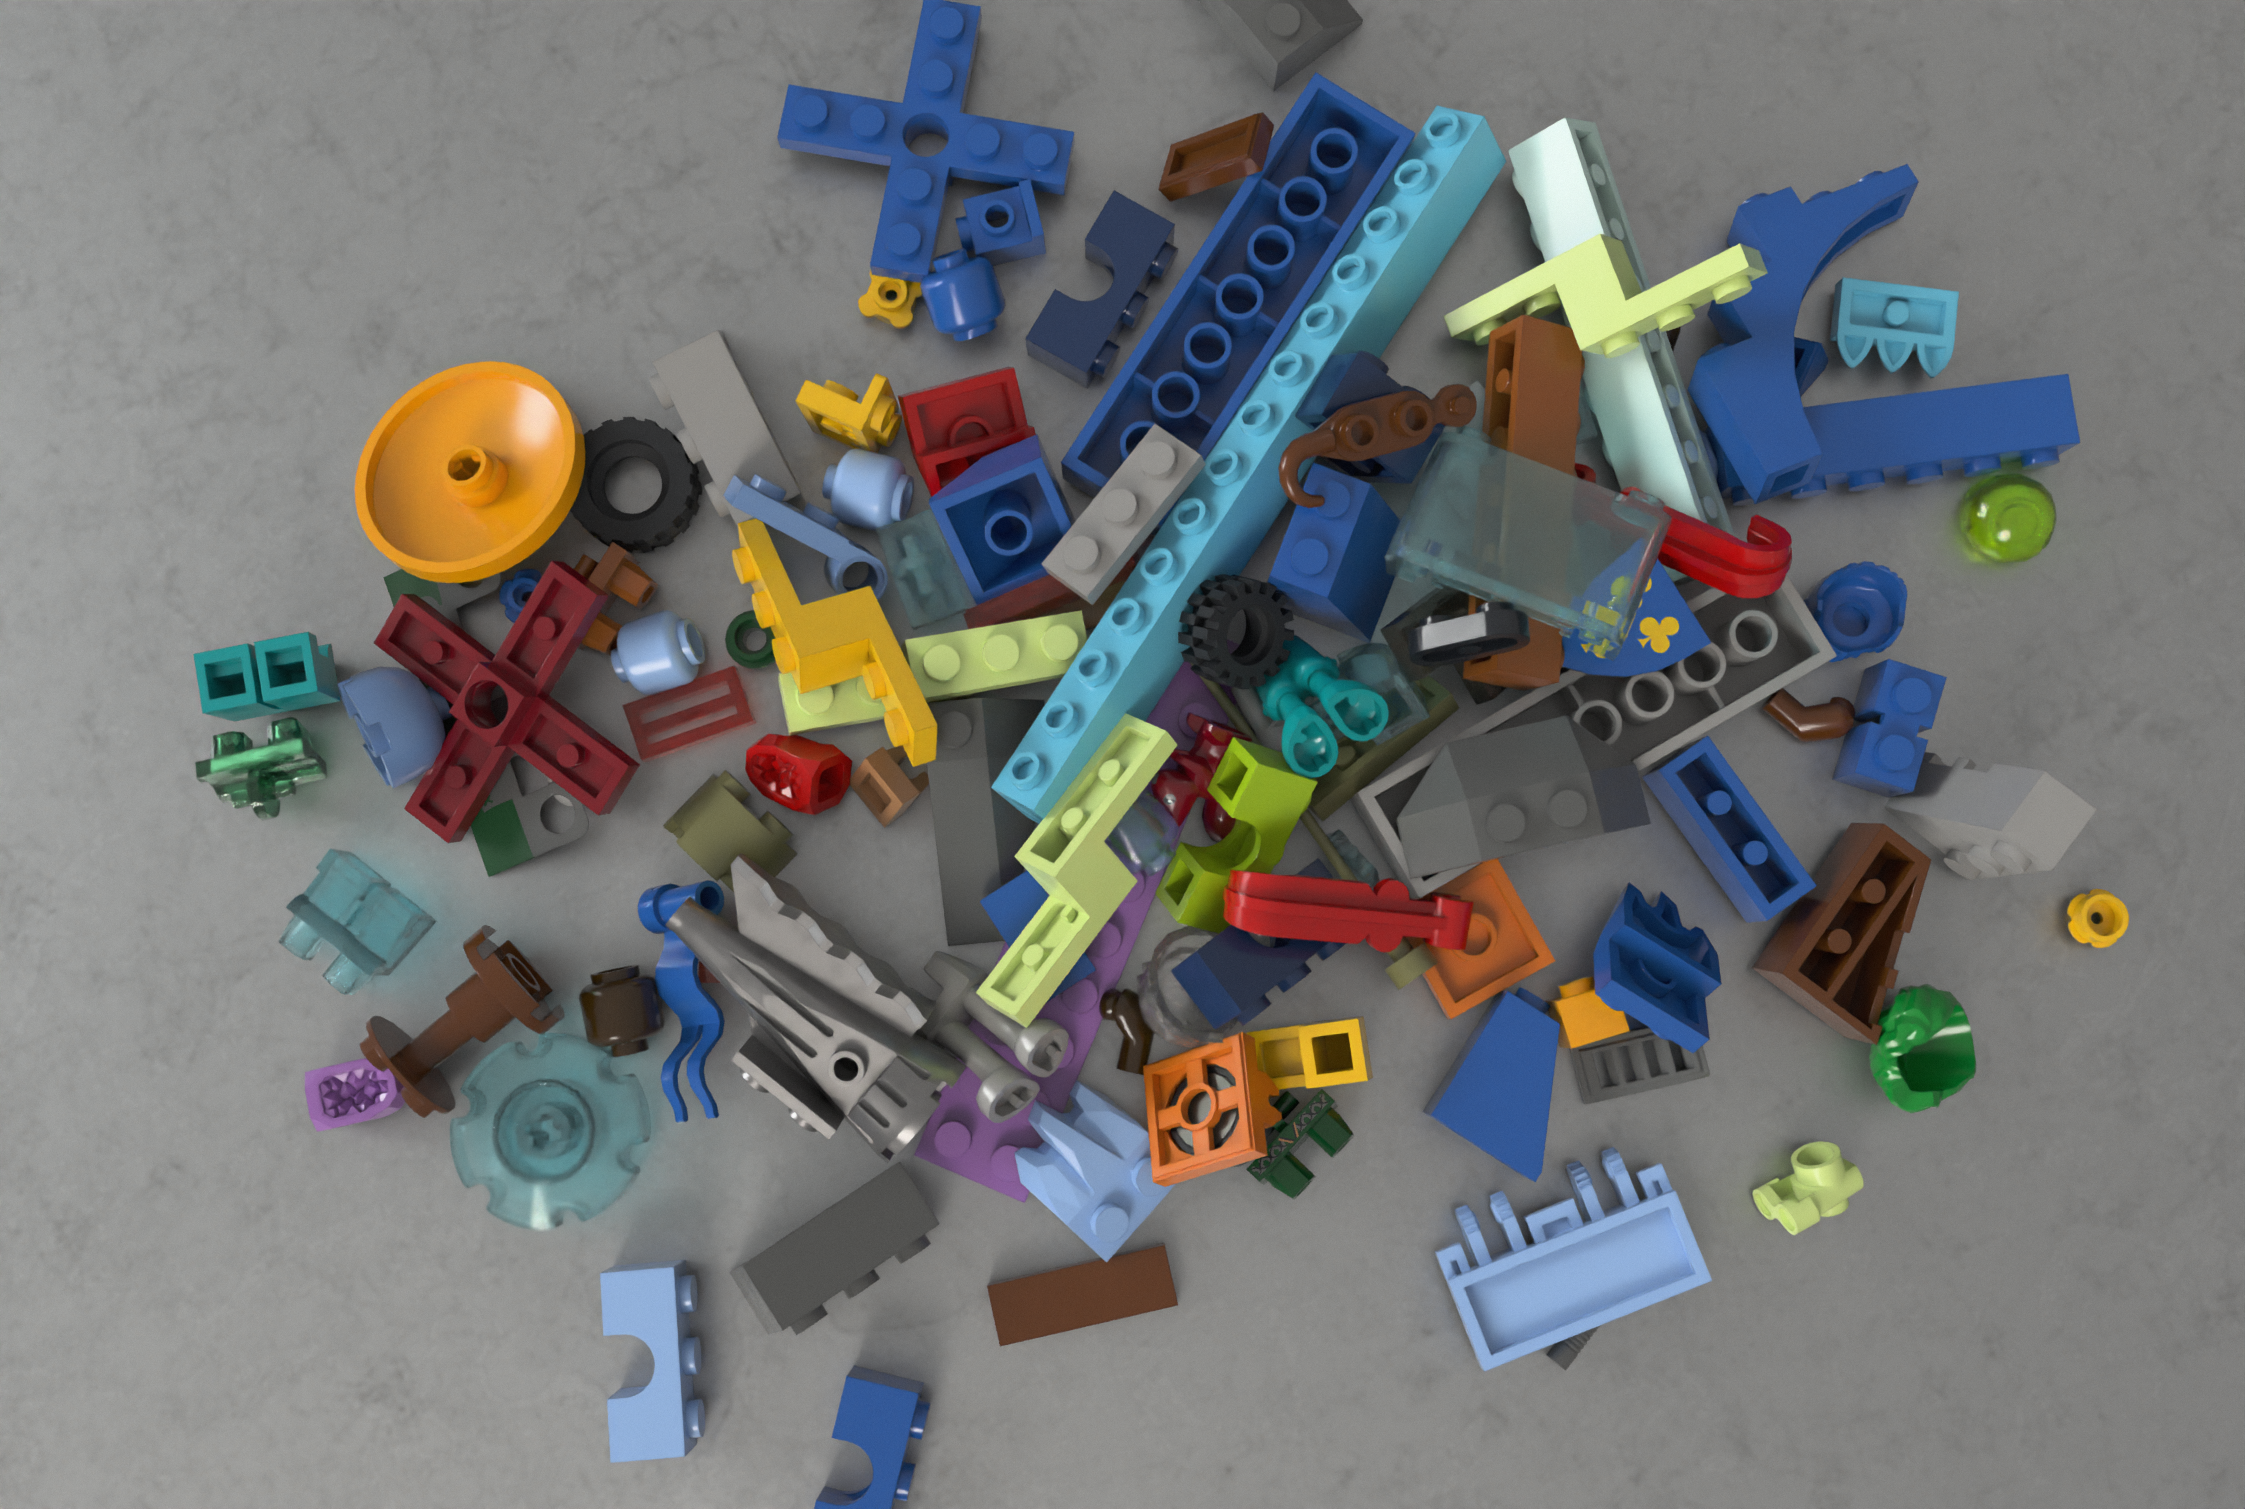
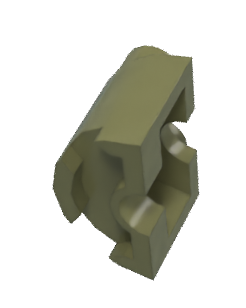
(719, 826)

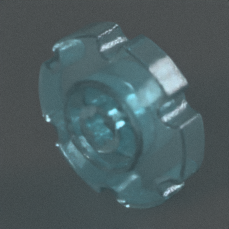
(511, 1155)

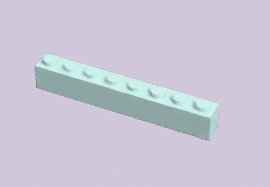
(1640, 394)

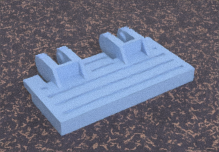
(1573, 1269)

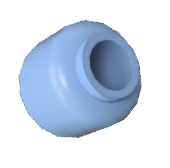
(868, 489)
(658, 652)

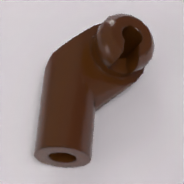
(1811, 722)

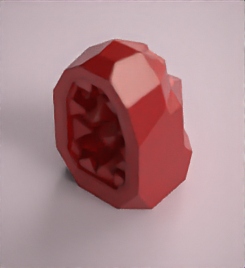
(798, 772)

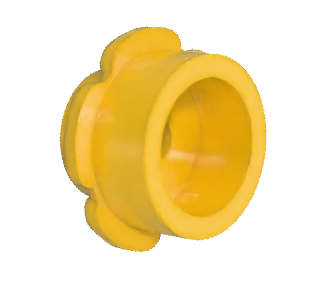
(2112, 913)

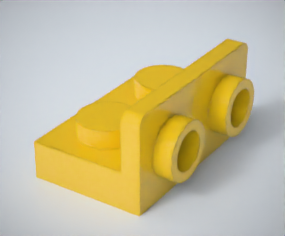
(838, 416)

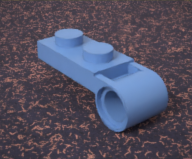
(811, 526)

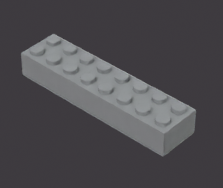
(1751, 654)

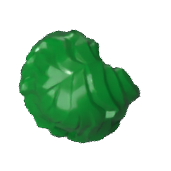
(1922, 1048)

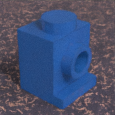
(1017, 239)

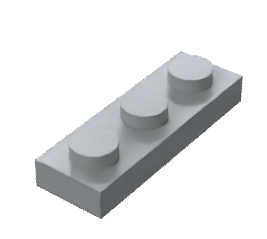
(1123, 514)

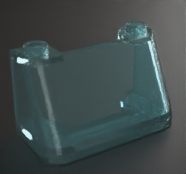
(1530, 539)

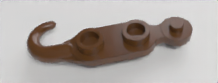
(1374, 430)

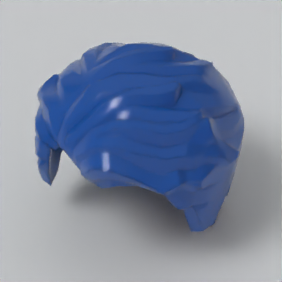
(1859, 608)

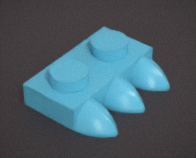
(1896, 322)

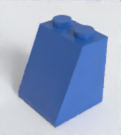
(1336, 554)

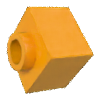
(1584, 1015)

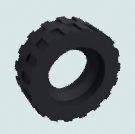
(678, 495)

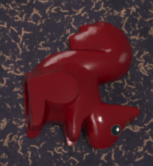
(1194, 770)

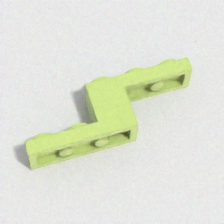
(1605, 297)
(948, 669)
(1076, 869)

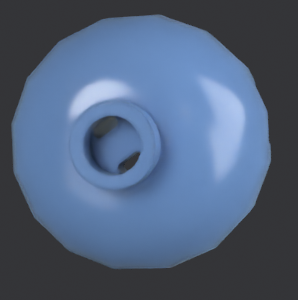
(396, 720)

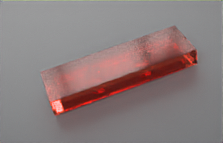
(1032, 600)

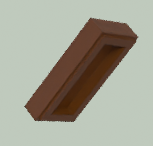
(1216, 157)

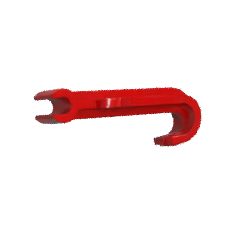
(1718, 557)
(1343, 911)

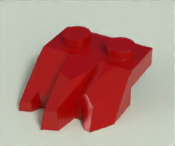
(962, 422)

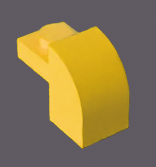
(1315, 1053)

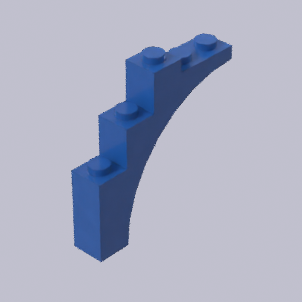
(1750, 380)

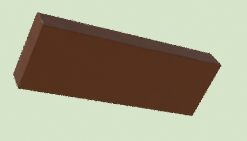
(1082, 1294)

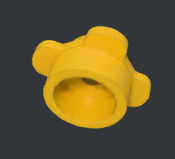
(895, 312)

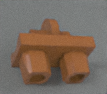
(617, 576)

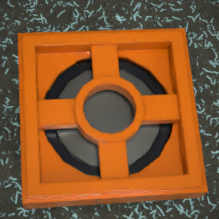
(1208, 1110)

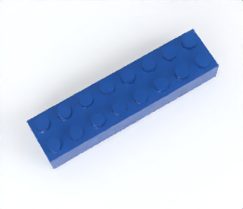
(1245, 283)

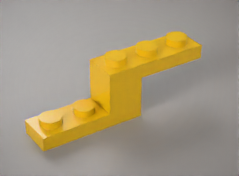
(835, 642)

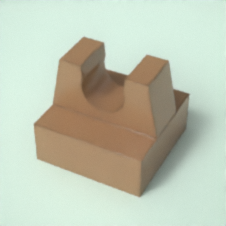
(885, 785)

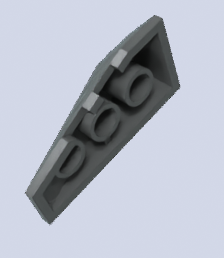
(973, 823)

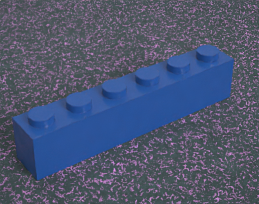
(1930, 434)

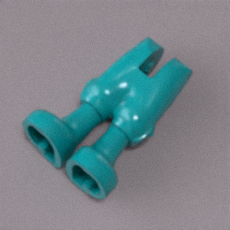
(1306, 738)

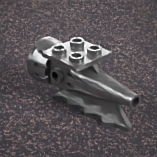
(823, 1014)

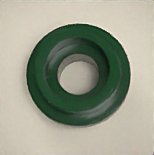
(736, 640)

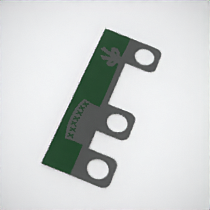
(508, 824)

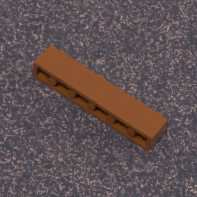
(1534, 414)

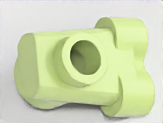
(1815, 1189)

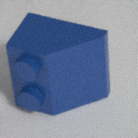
(1003, 518)

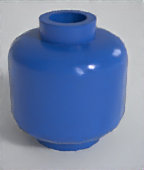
(963, 295)

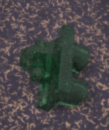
(263, 773)

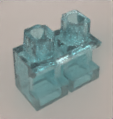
(358, 917)

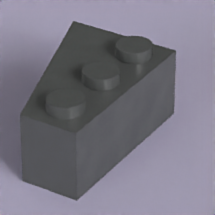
(836, 1252)

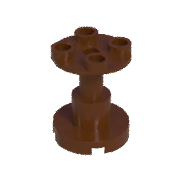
(480, 1007)

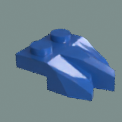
(1656, 968)

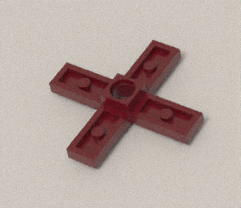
(535, 723)

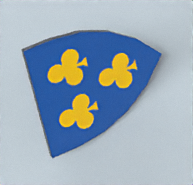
(1658, 637)

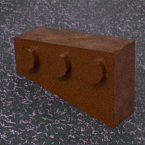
(1846, 932)

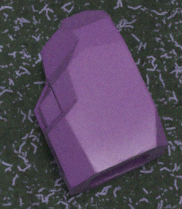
(351, 1094)

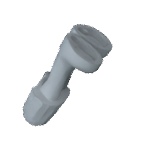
(1038, 1047)

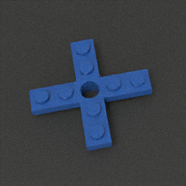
(932, 104)

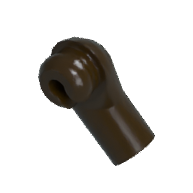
(1137, 1035)

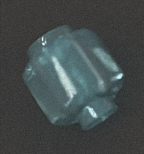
(1144, 836)

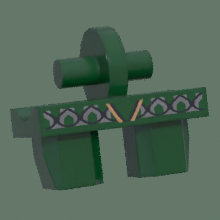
(1315, 1121)

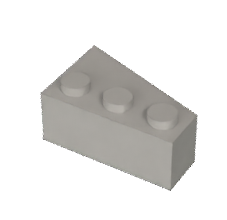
(1992, 820)

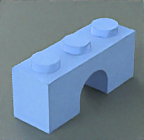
(654, 1306)

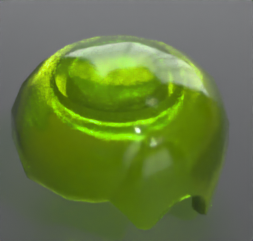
(2009, 517)

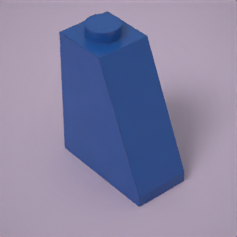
(1503, 1082)

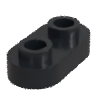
(1453, 640)

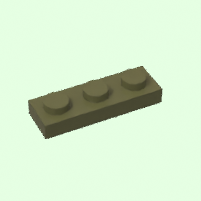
(1363, 760)

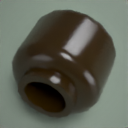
(622, 1010)

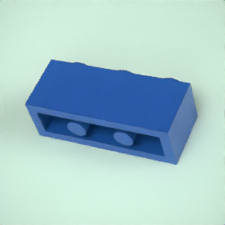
(1729, 831)

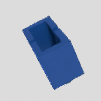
(1889, 754)

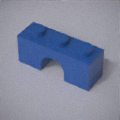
(880, 1417)

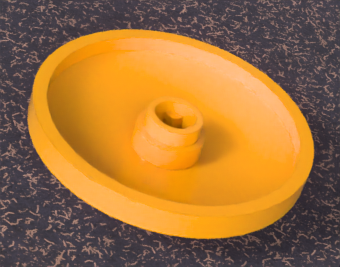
(470, 472)

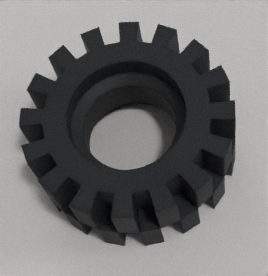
(1262, 636)

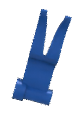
(682, 991)

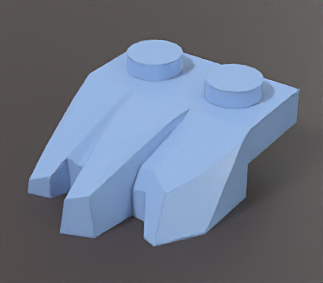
(1091, 1169)

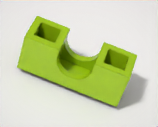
(1267, 803)

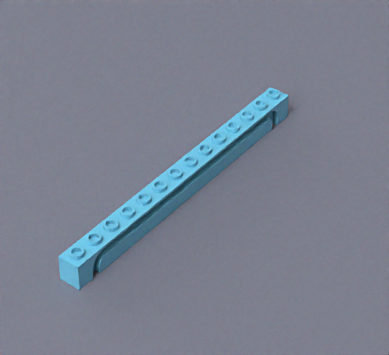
(1239, 488)

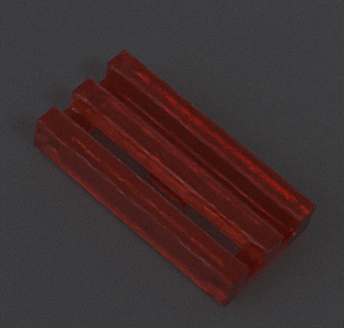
(695, 736)

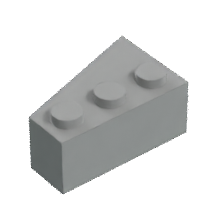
(720, 419)

